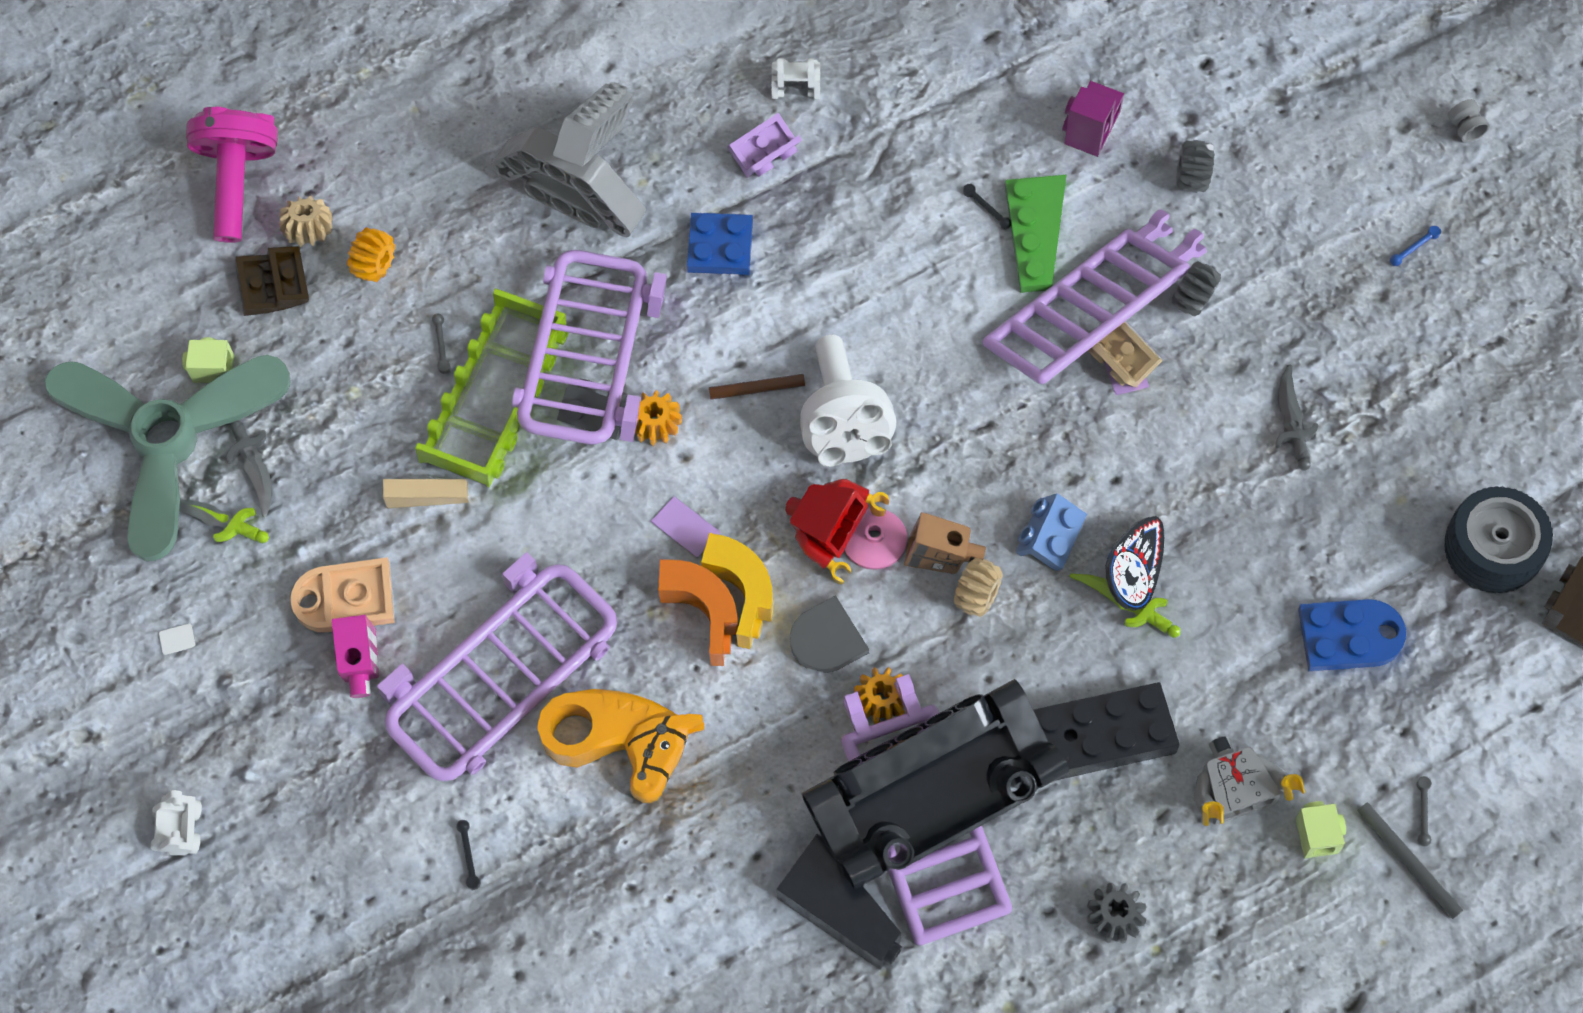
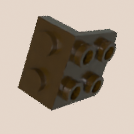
(1566, 606)

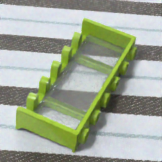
(478, 415)

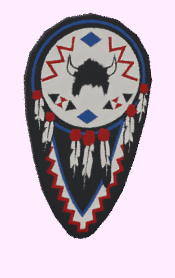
(1136, 563)

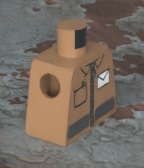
(940, 545)

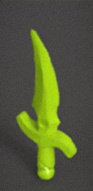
(1143, 615)

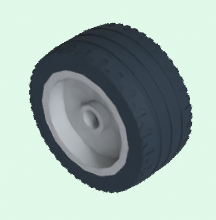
(1498, 539)

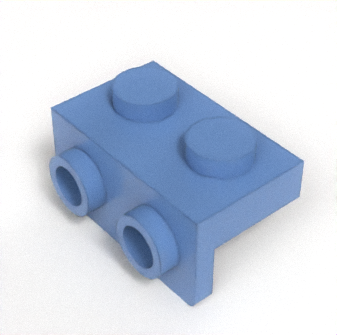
(1051, 531)

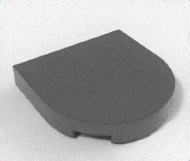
(826, 638)

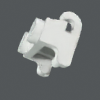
(796, 71)
(175, 824)

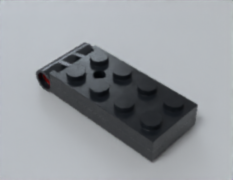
(1110, 729)

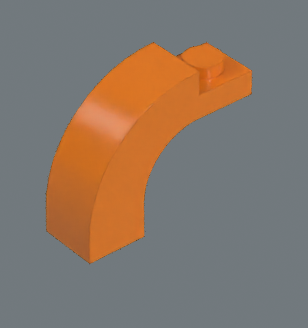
(699, 587)

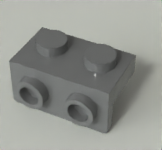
(587, 398)

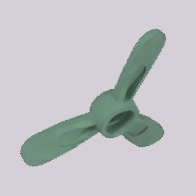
(156, 494)

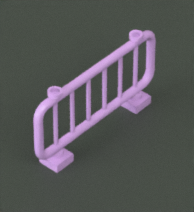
(613, 414)
(519, 575)

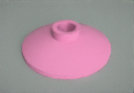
(881, 550)

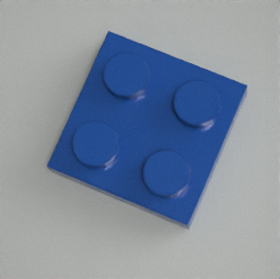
(720, 243)

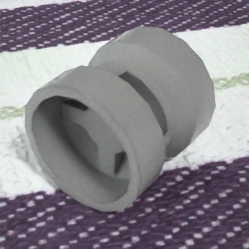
(1468, 120)

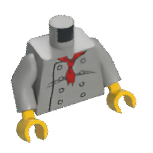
(1240, 783)

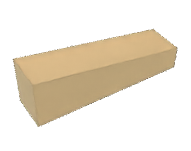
(424, 492)

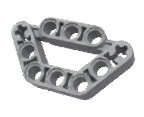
(583, 193)

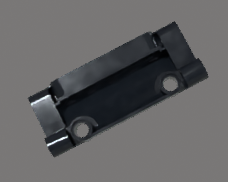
(933, 783)

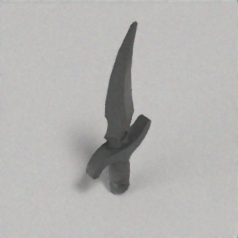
(1293, 421)

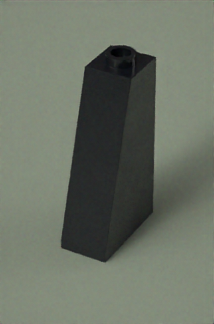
(825, 897)

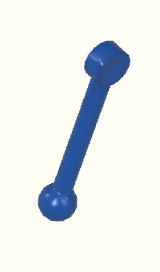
(1433, 233)

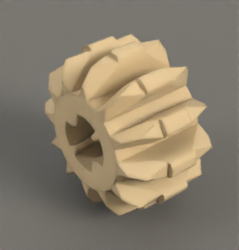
(305, 221)
(978, 587)

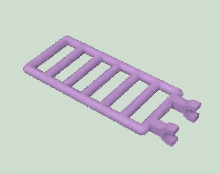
(1143, 240)
(977, 842)

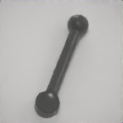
(443, 366)
(1424, 784)

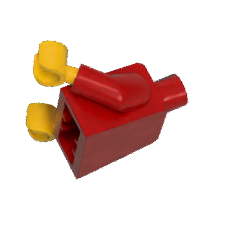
(829, 518)

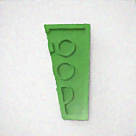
(1035, 225)

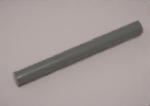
(1410, 860)

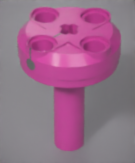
(231, 139)

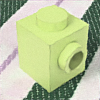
(207, 359)
(1320, 829)

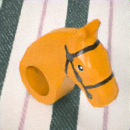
(621, 722)

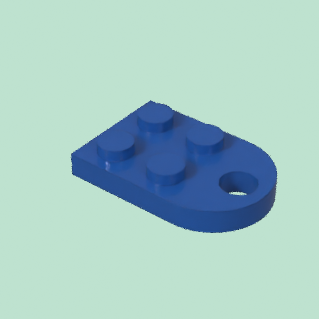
(1349, 635)

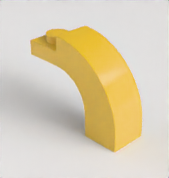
(743, 568)

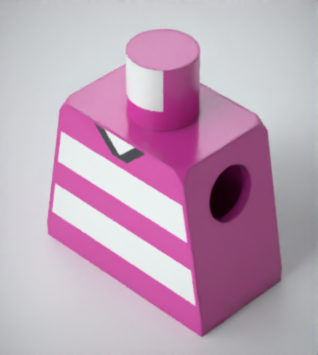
(356, 640)

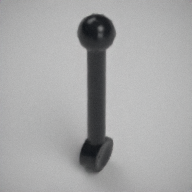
(970, 191)
(472, 881)

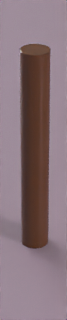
(757, 386)

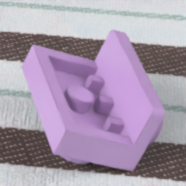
(763, 145)

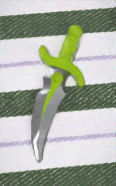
(233, 524)

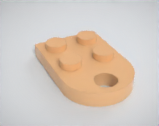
(345, 592)

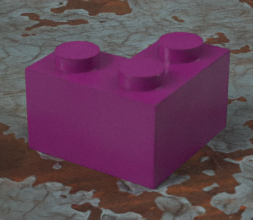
(1091, 117)

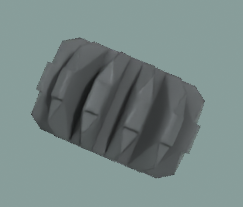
(1195, 166)
(1196, 288)
(1119, 924)

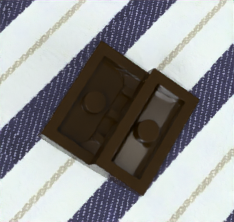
(271, 280)

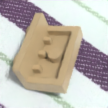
(1126, 355)

